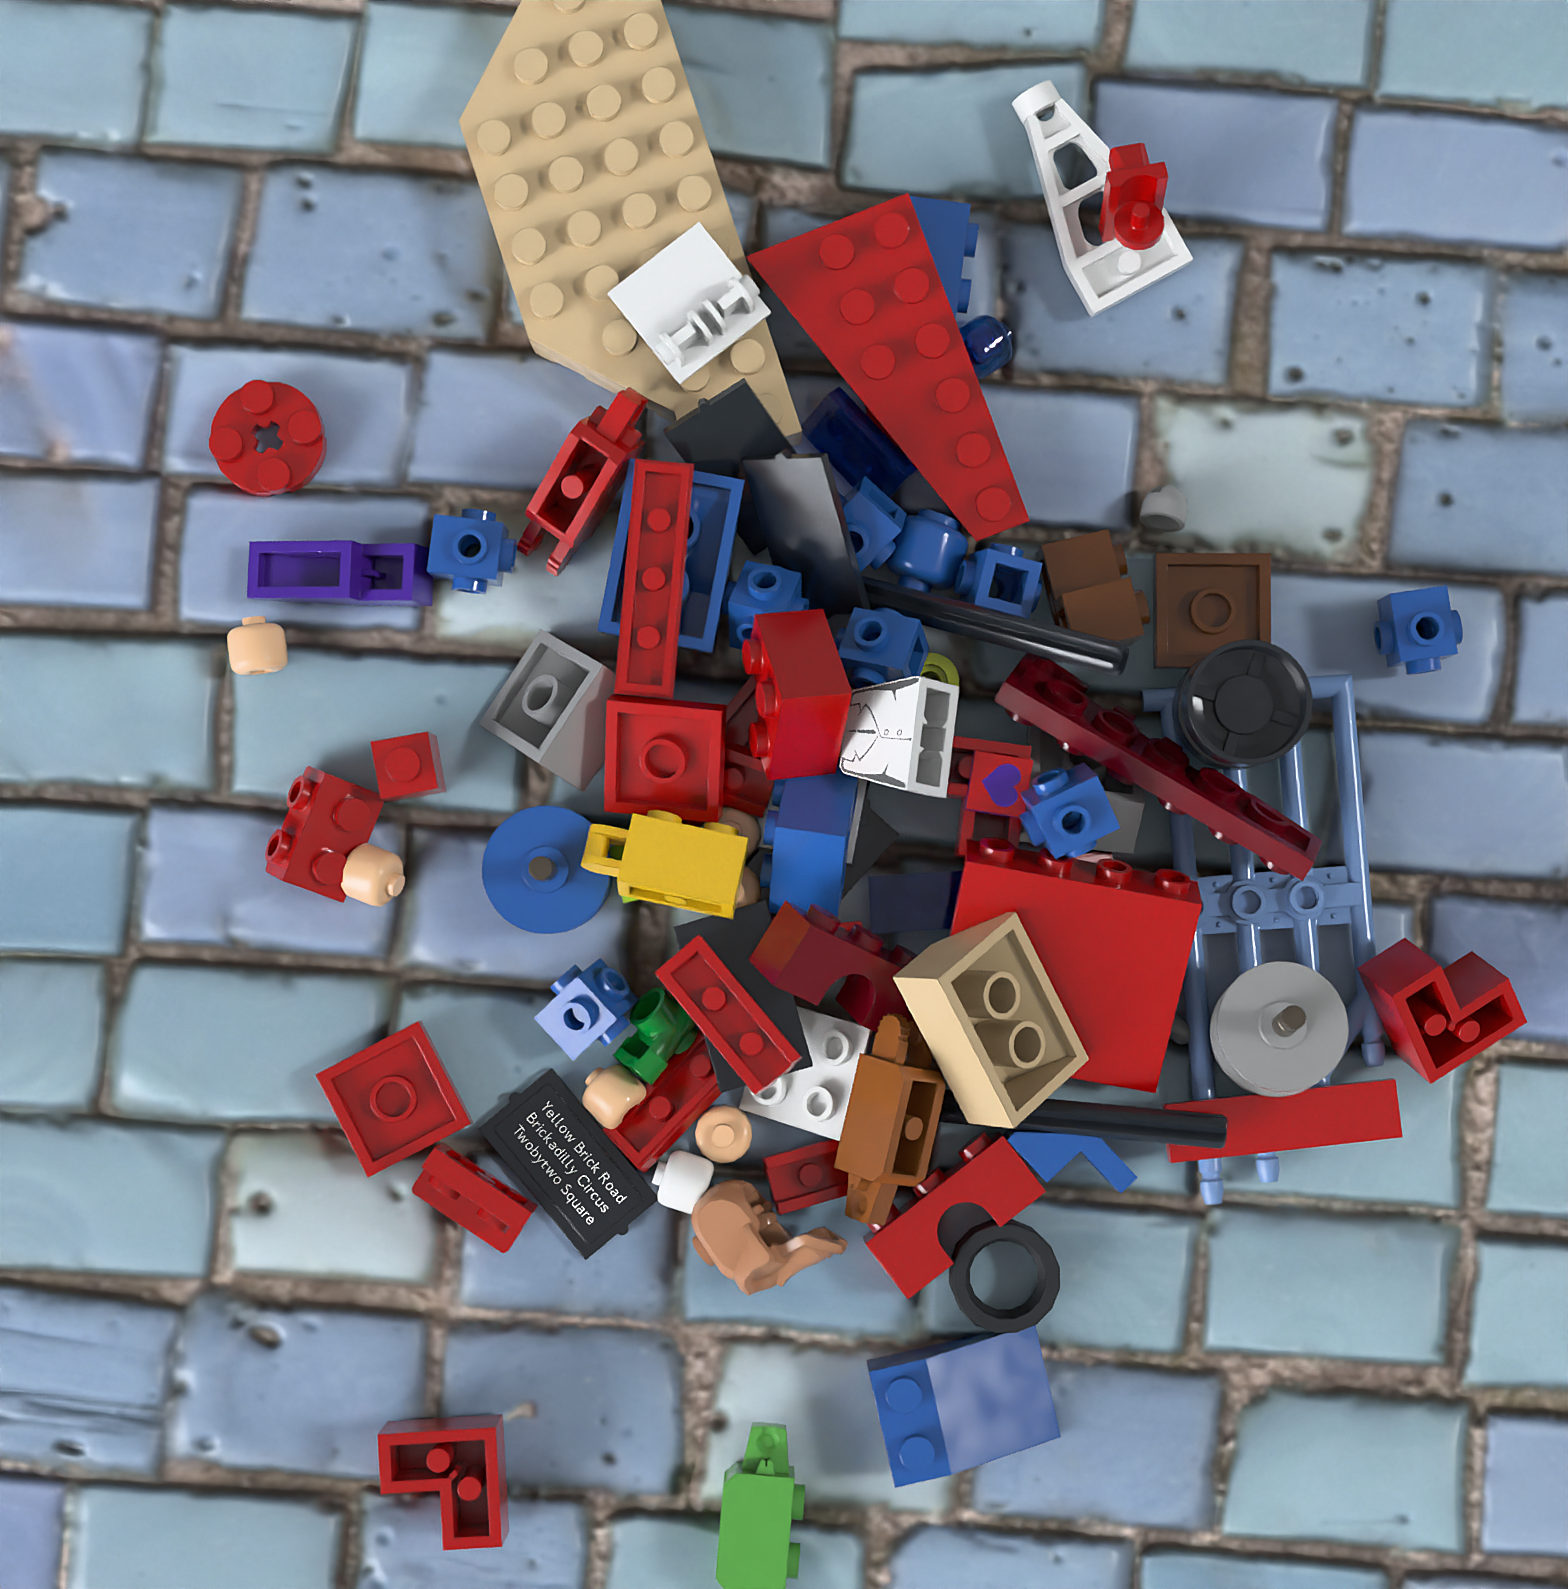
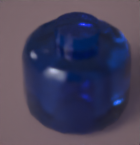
(987, 344)

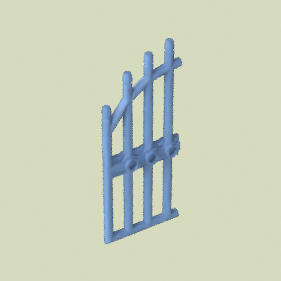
(1277, 901)

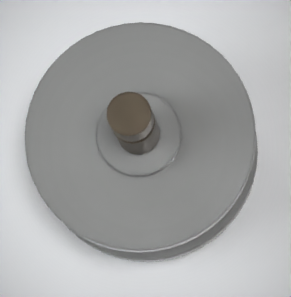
(1279, 1029)

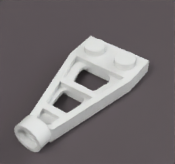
(1103, 272)

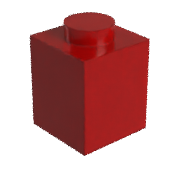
(408, 766)

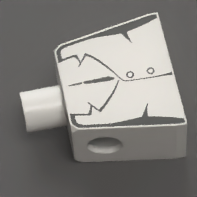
(901, 734)

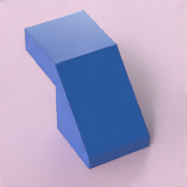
(1052, 1151)

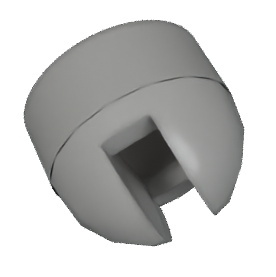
(1164, 509)

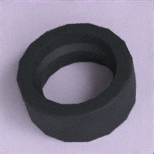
(1022, 1316)

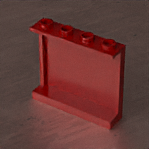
(1106, 940)

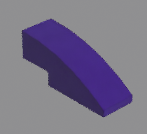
(340, 573)

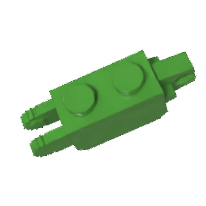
(758, 1513)

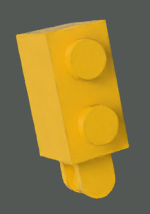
(672, 862)

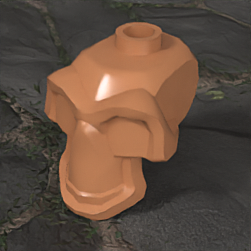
(748, 1243)

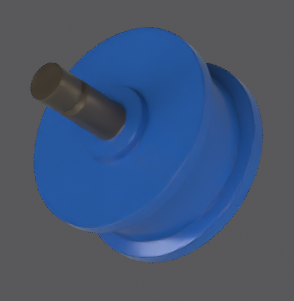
(537, 872)

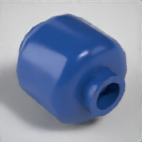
(928, 551)

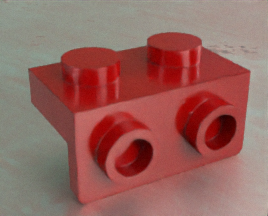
(320, 831)

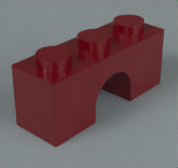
(811, 951)

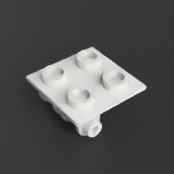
(689, 303)
(820, 1094)

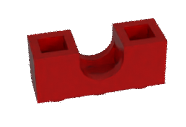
(986, 1175)

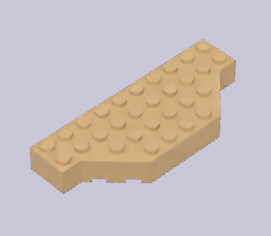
(588, 176)

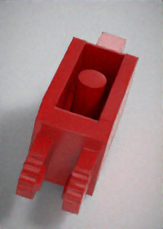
(584, 478)

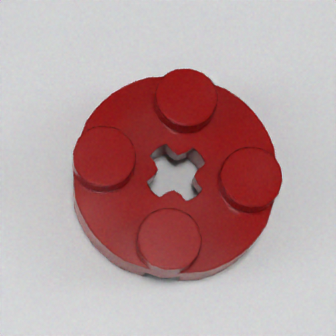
(258, 407)

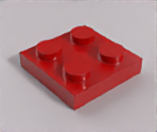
(664, 757)
(394, 1098)

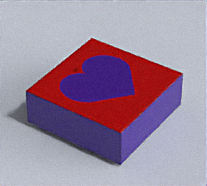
(997, 784)

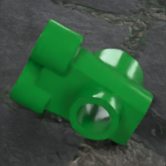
(661, 1032)

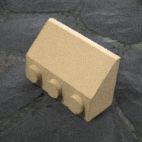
(992, 1021)

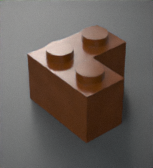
(1087, 588)

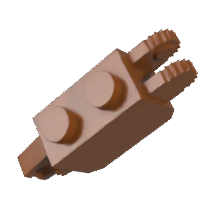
(889, 1119)

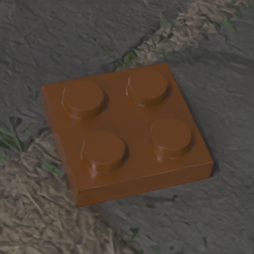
(1208, 603)

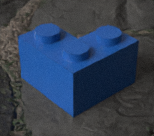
(809, 840)

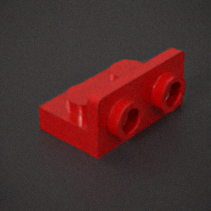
(473, 1197)

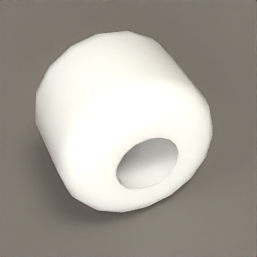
(683, 1180)

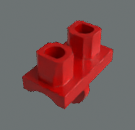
(1133, 198)

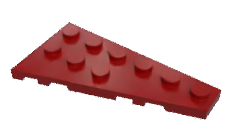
(887, 327)

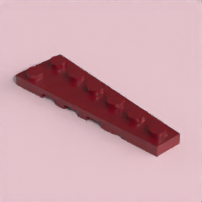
(1056, 702)

